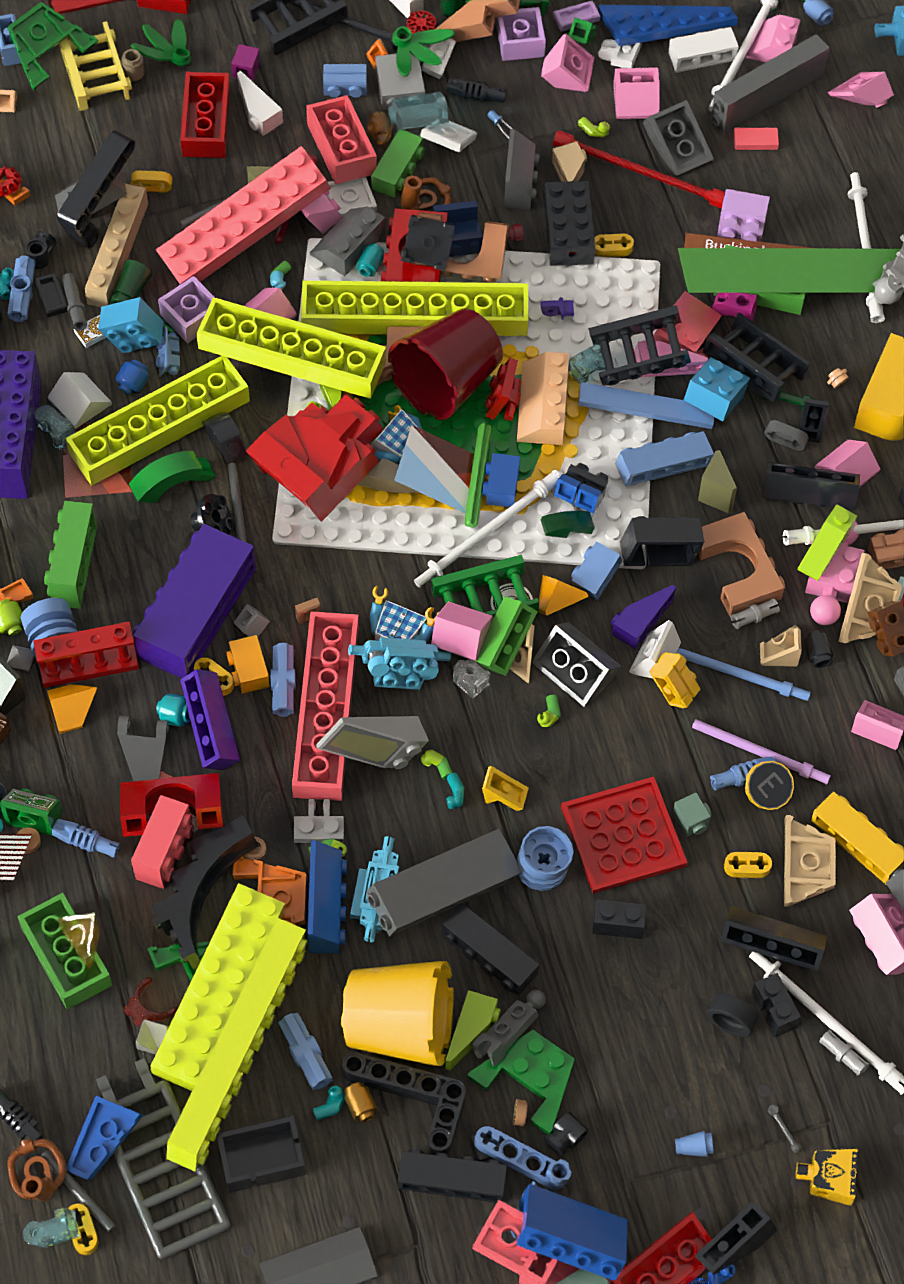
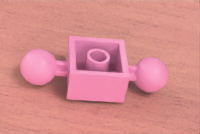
(835, 583)

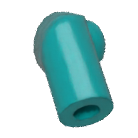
(5, 278)
(458, 791)

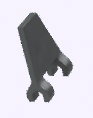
(142, 753)

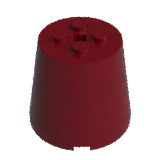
(445, 362)

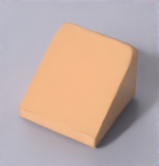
(8, 100)

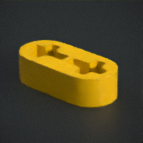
(152, 180)
(613, 245)
(223, 675)
(747, 865)
(87, 1227)

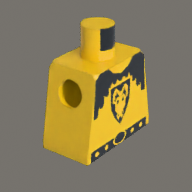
(831, 1174)

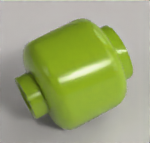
(10, 617)

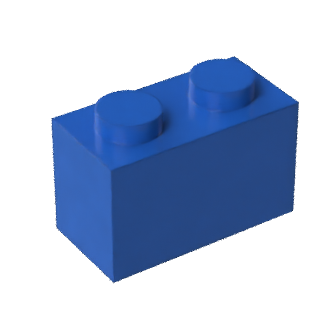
(502, 481)

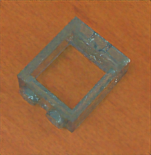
(418, 111)

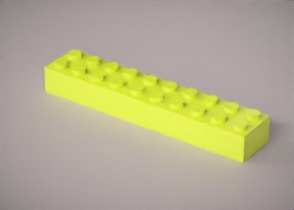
(375, 305)
(236, 1045)

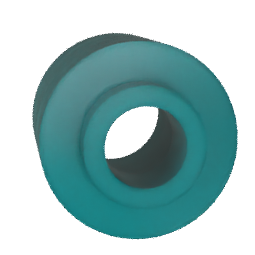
(370, 260)

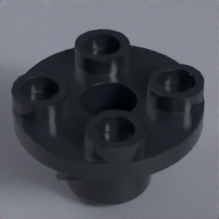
(212, 511)

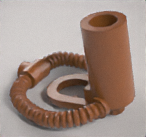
(412, 192)
(33, 1186)

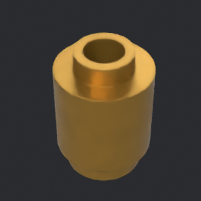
(360, 1102)

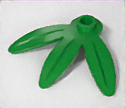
(412, 44)
(176, 52)

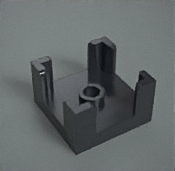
(428, 242)

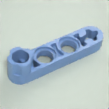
(523, 1154)

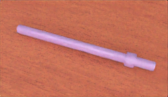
(805, 770)

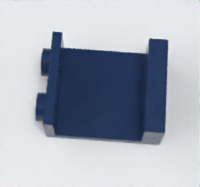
(467, 226)

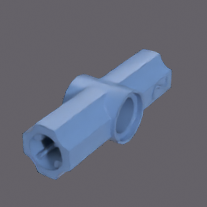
(21, 289)
(283, 680)
(305, 1051)

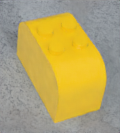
(883, 401)

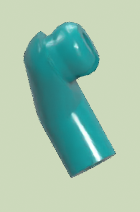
(333, 1104)

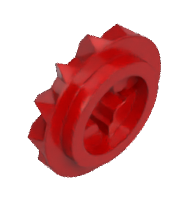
(12, 182)

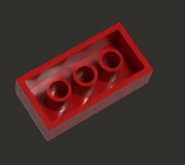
(205, 115)

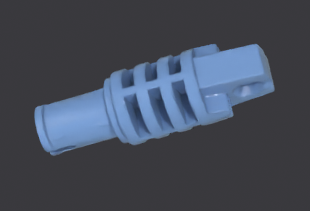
(736, 774)
(84, 838)

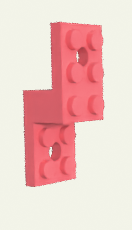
(531, 1266)

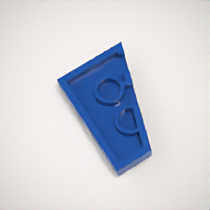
(101, 1136)

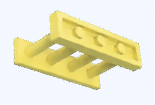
(78, 78)

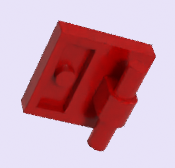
(504, 391)

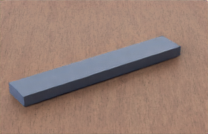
(643, 405)

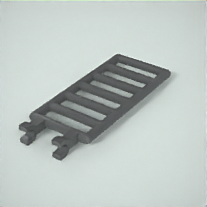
(132, 1181)

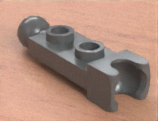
(509, 1027)

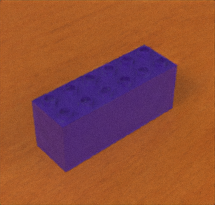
(18, 402)
(194, 601)

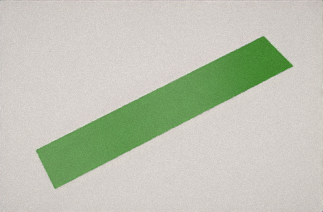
(782, 269)

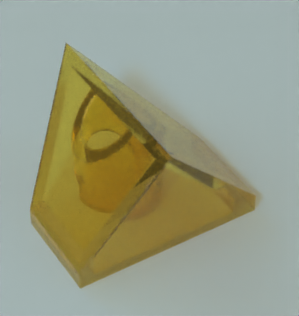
(83, 935)

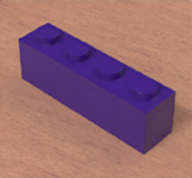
(209, 720)

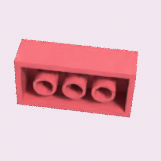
(341, 139)

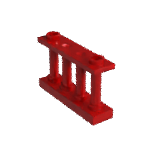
(86, 654)

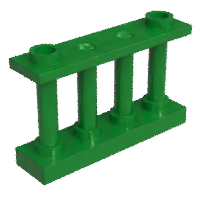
(480, 575)

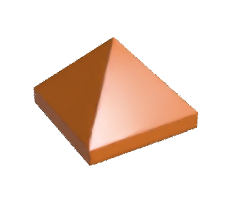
(376, 50)

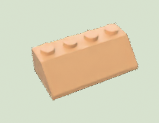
(543, 399)

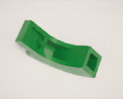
(167, 472)

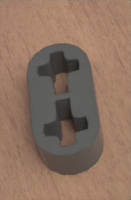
(786, 435)

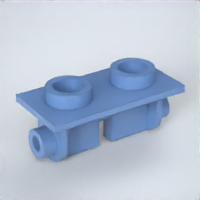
(166, 360)

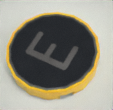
(769, 785)

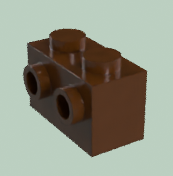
(889, 627)

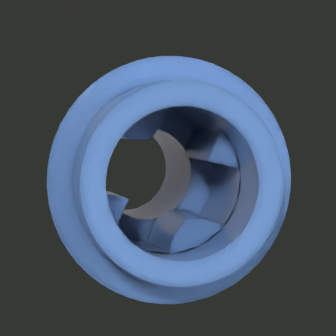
(695, 1144)

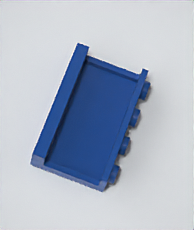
(573, 1232)

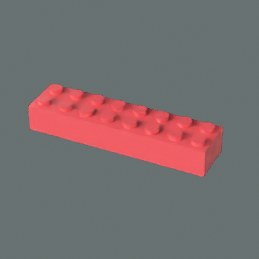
(244, 217)
(324, 700)

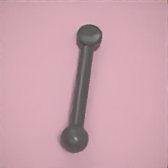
(773, 1111)

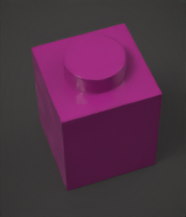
(246, 60)

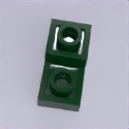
(563, 523)

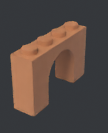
(490, 259)
(739, 536)

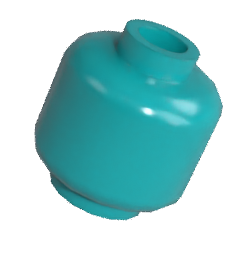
(173, 709)

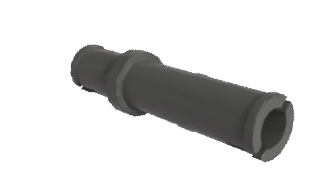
(75, 307)

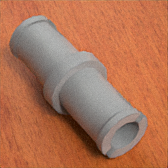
(755, 613)
(844, 1053)

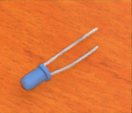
(497, 120)

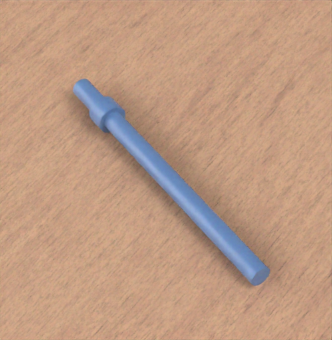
(785, 688)

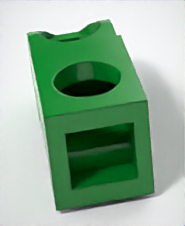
(583, 31)

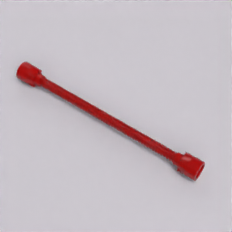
(714, 196)

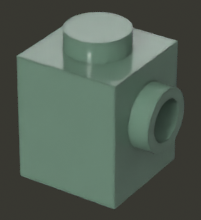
(692, 814)

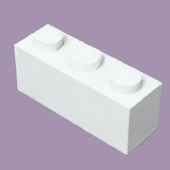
(703, 49)

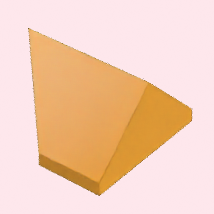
(557, 595)
(71, 705)

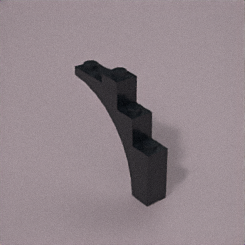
(211, 857)

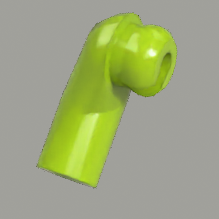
(593, 130)

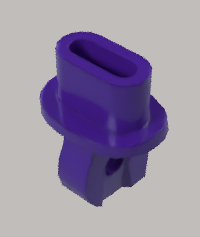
(553, 307)

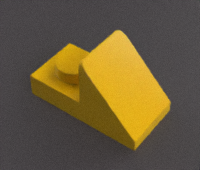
(504, 789)

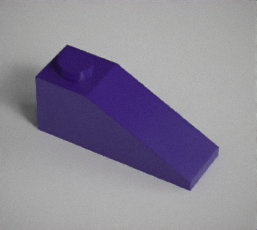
(640, 617)

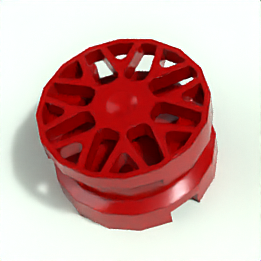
(421, 23)

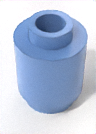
(819, 11)

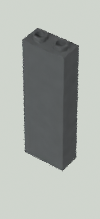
(769, 83)
(443, 882)

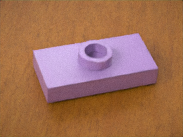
(585, 11)

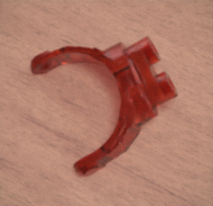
(139, 1012)

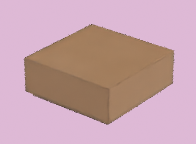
(303, 610)

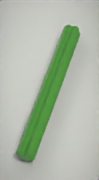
(478, 475)

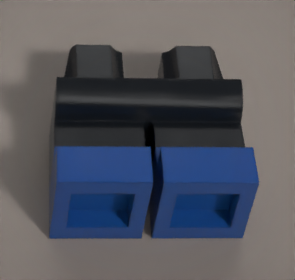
(582, 486)

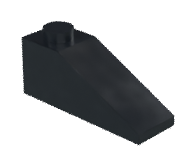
(813, 418)
(738, 1239)

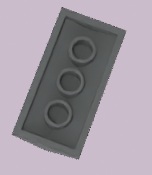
(329, 1261)

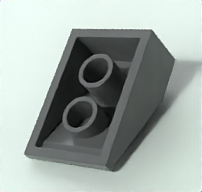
(678, 138)

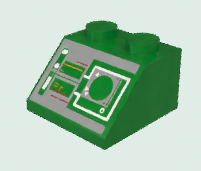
(27, 809)

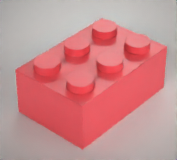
(162, 842)

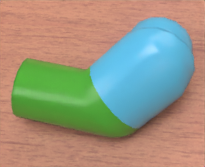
(277, 274)

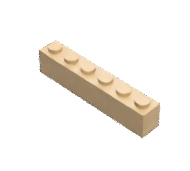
(116, 245)

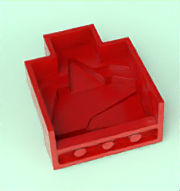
(320, 452)

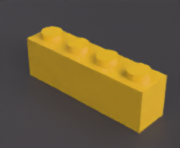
(859, 836)

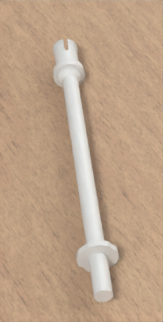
(767, 5)
(857, 194)
(540, 489)
(808, 534)
(886, 1070)

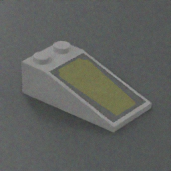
(376, 740)

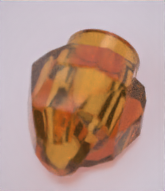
(380, 127)

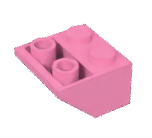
(636, 92)

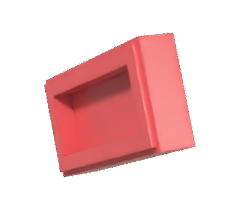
(756, 138)

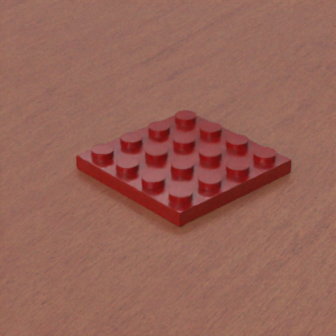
(623, 835)

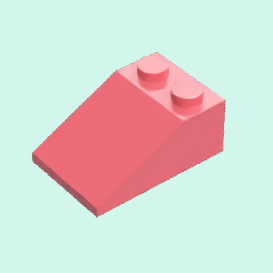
(696, 323)

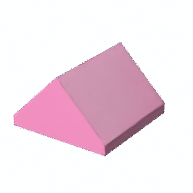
(273, 302)
(852, 458)
(460, 630)
(879, 724)

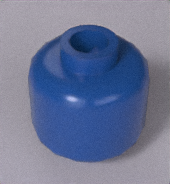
(132, 377)

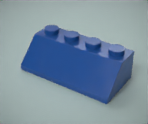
(325, 899)

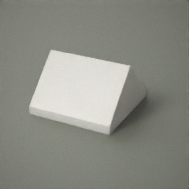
(78, 398)
(656, 643)

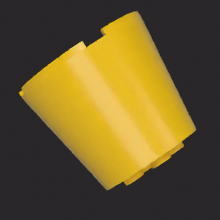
(400, 1011)

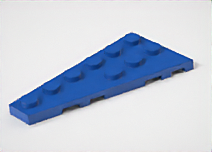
(647, 23)

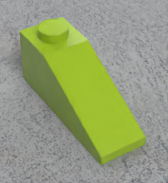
(827, 542)
(476, 1017)

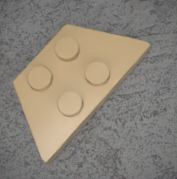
(870, 590)
(808, 862)

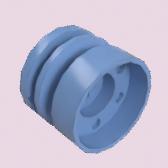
(47, 619)
(547, 846)

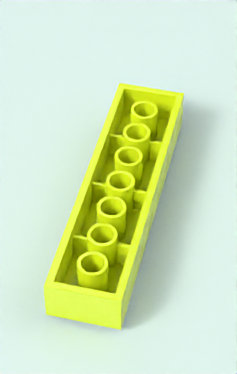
(291, 347)
(157, 419)
(216, 986)

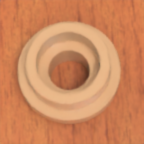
(837, 377)

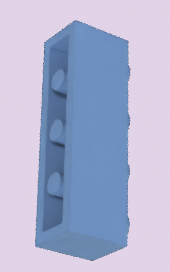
(664, 458)

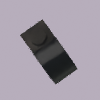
(224, 432)

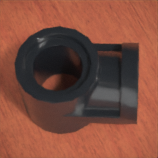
(40, 248)
(567, 1133)

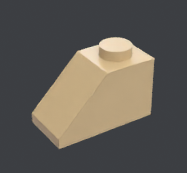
(569, 162)

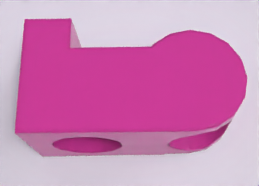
(733, 303)

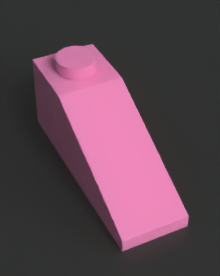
(642, 354)

